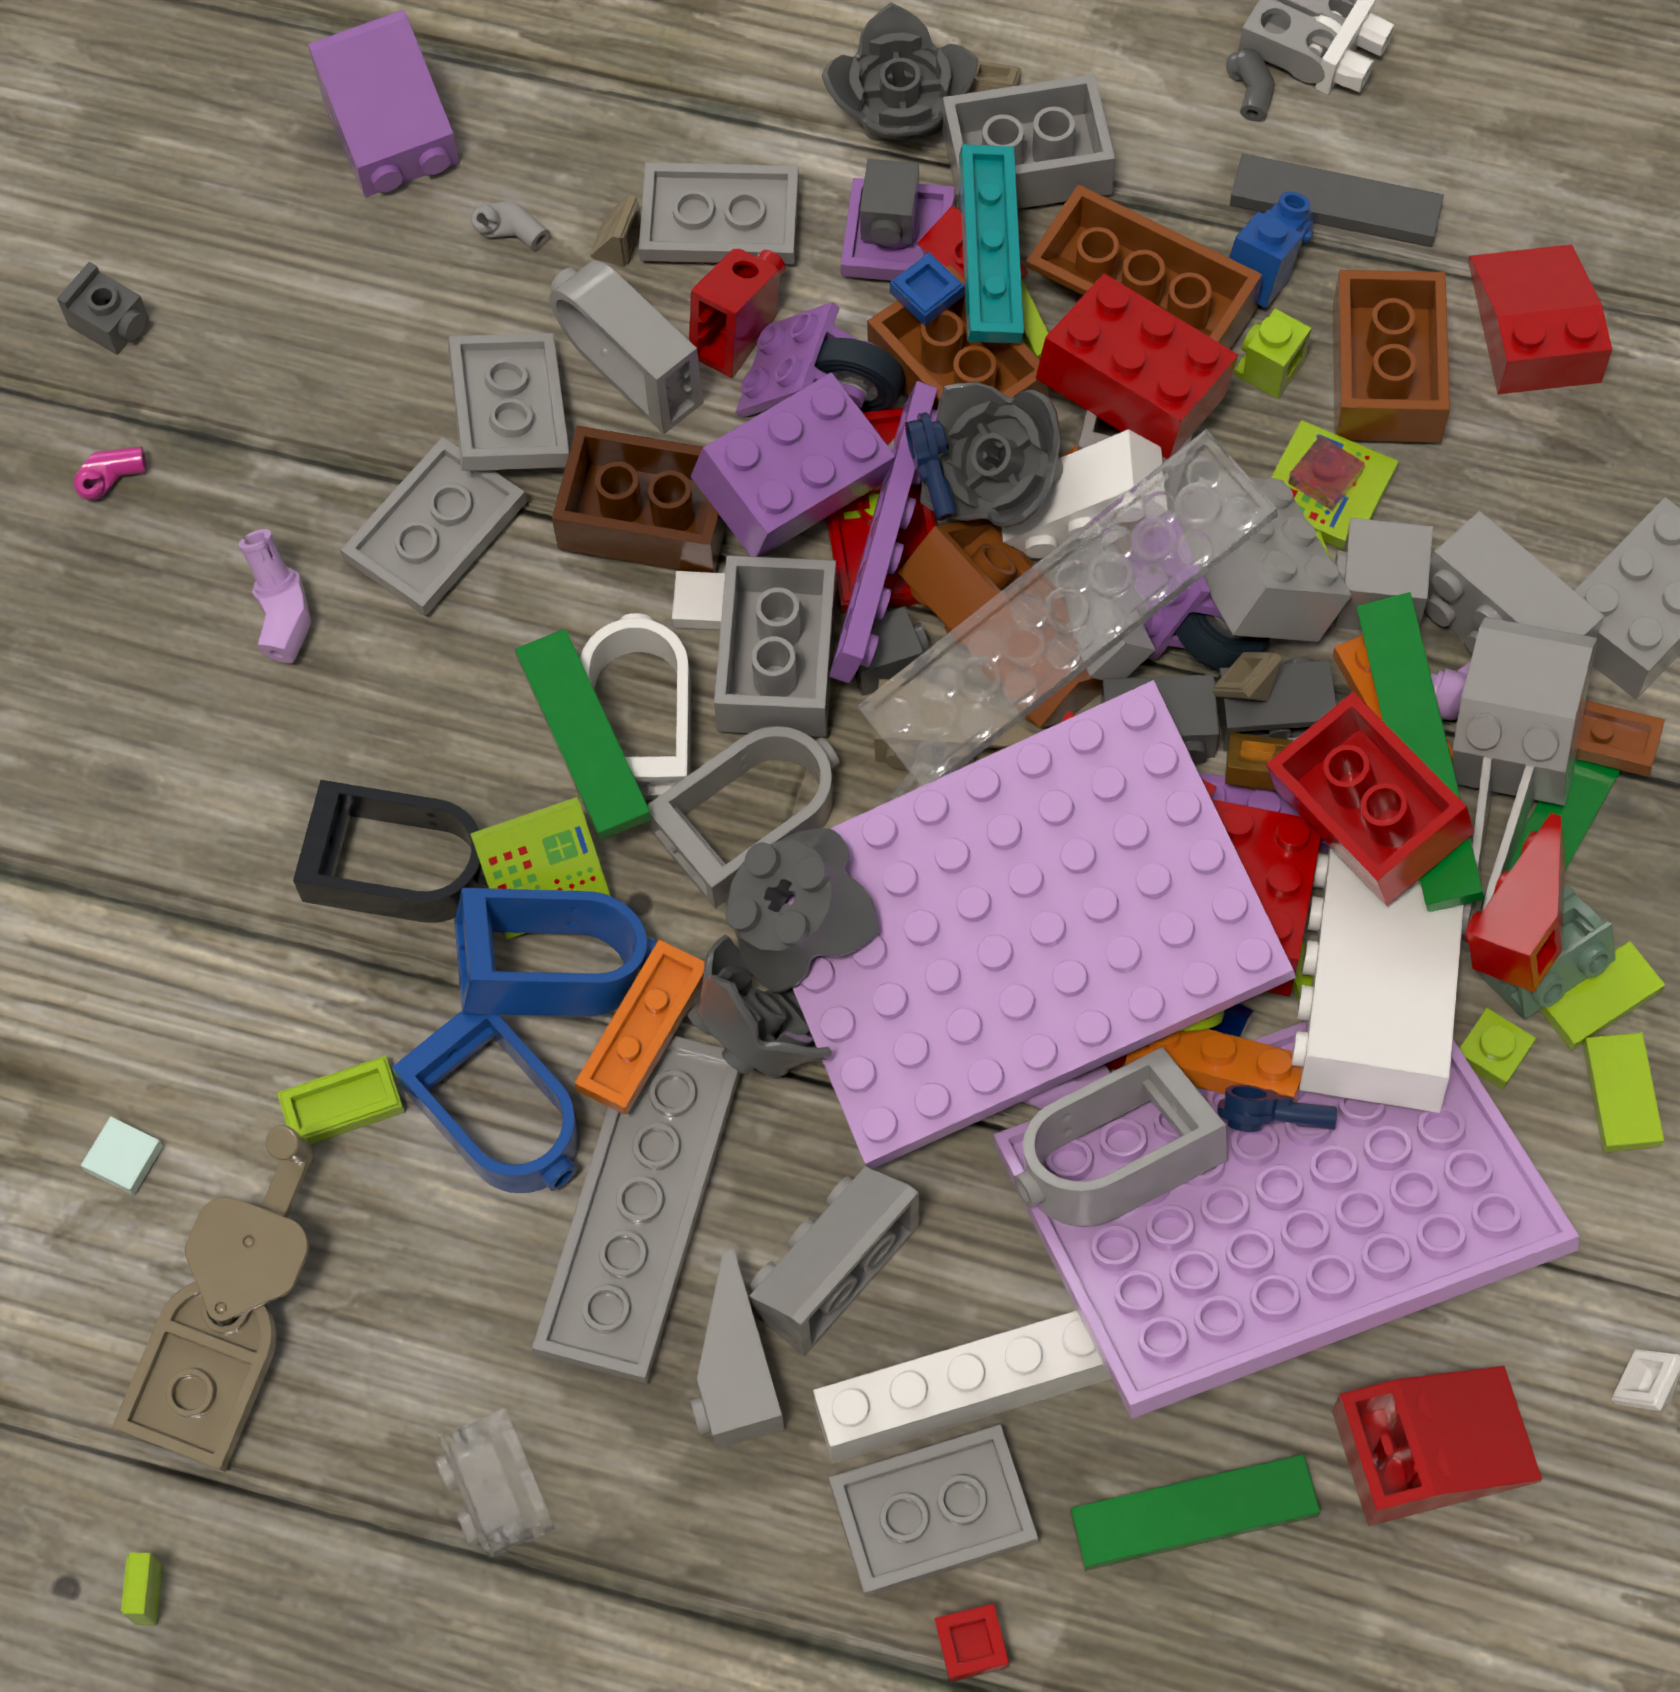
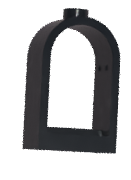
(326, 835)

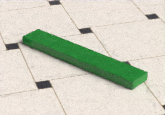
(1413, 714)

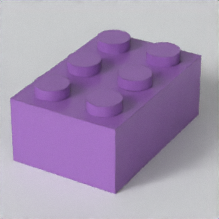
(792, 466)

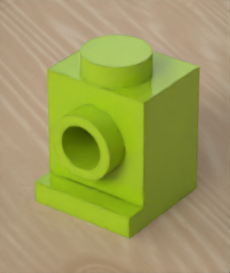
(1273, 353)

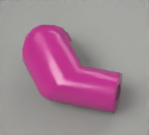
(105, 467)

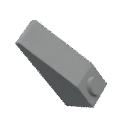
(733, 1372)

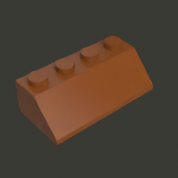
(1161, 265)
(962, 570)

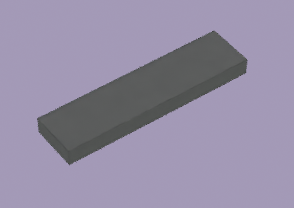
(1340, 199)

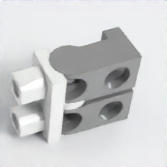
(1318, 39)

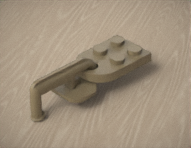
(202, 1376)

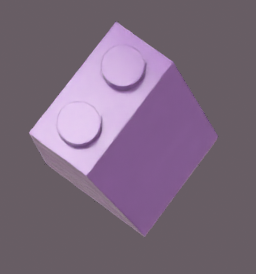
(383, 103)

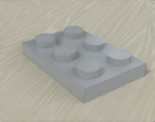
(712, 208)
(508, 402)
(433, 527)
(933, 1510)

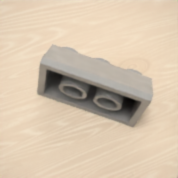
(835, 1257)

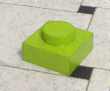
(1496, 1048)

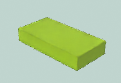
(1604, 998)
(1623, 1092)
(342, 1101)

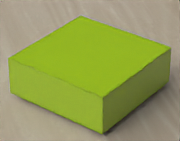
(141, 1588)

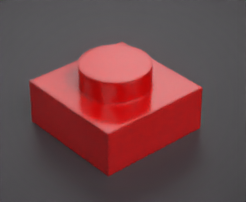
(971, 1642)

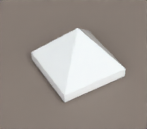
(1648, 1380)

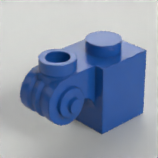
(1273, 241)

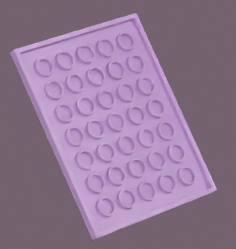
(1034, 926)
(1293, 1233)

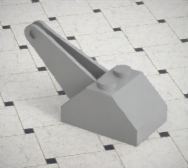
(1519, 726)

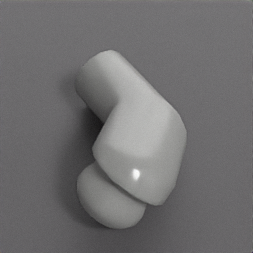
(509, 219)

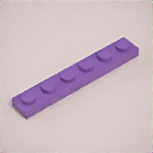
(881, 550)

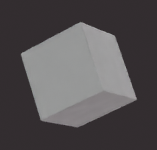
(1383, 562)

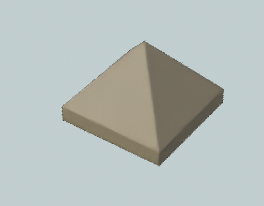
(1250, 677)

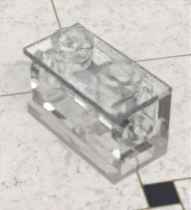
(495, 1484)

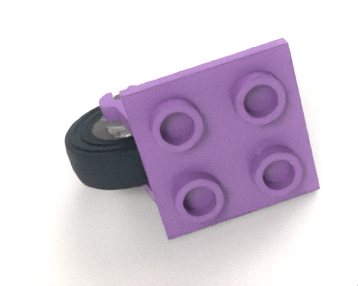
(810, 347)
(1198, 626)

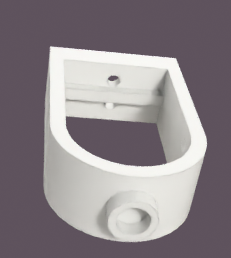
(641, 634)

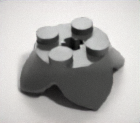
(895, 53)
(976, 429)
(827, 917)
(752, 1024)

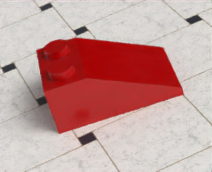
(1540, 319)

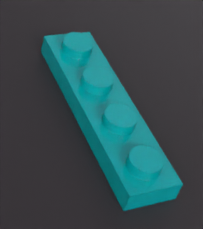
(991, 244)

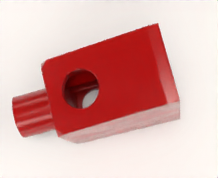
(734, 307)

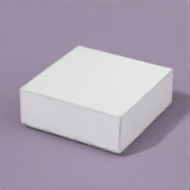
(698, 600)

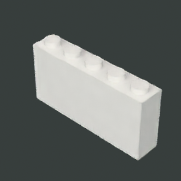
(1377, 993)

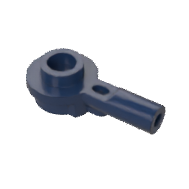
(925, 442)
(1251, 1107)

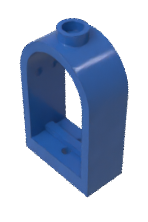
(544, 911)
(448, 1050)

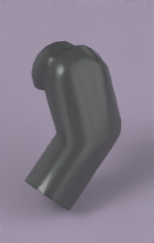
(1258, 79)

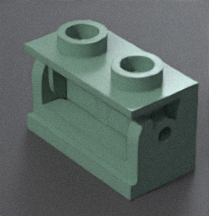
(1584, 954)

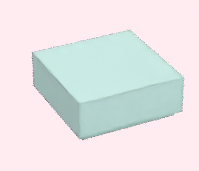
(122, 1156)

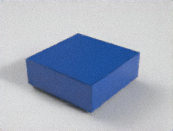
(927, 288)

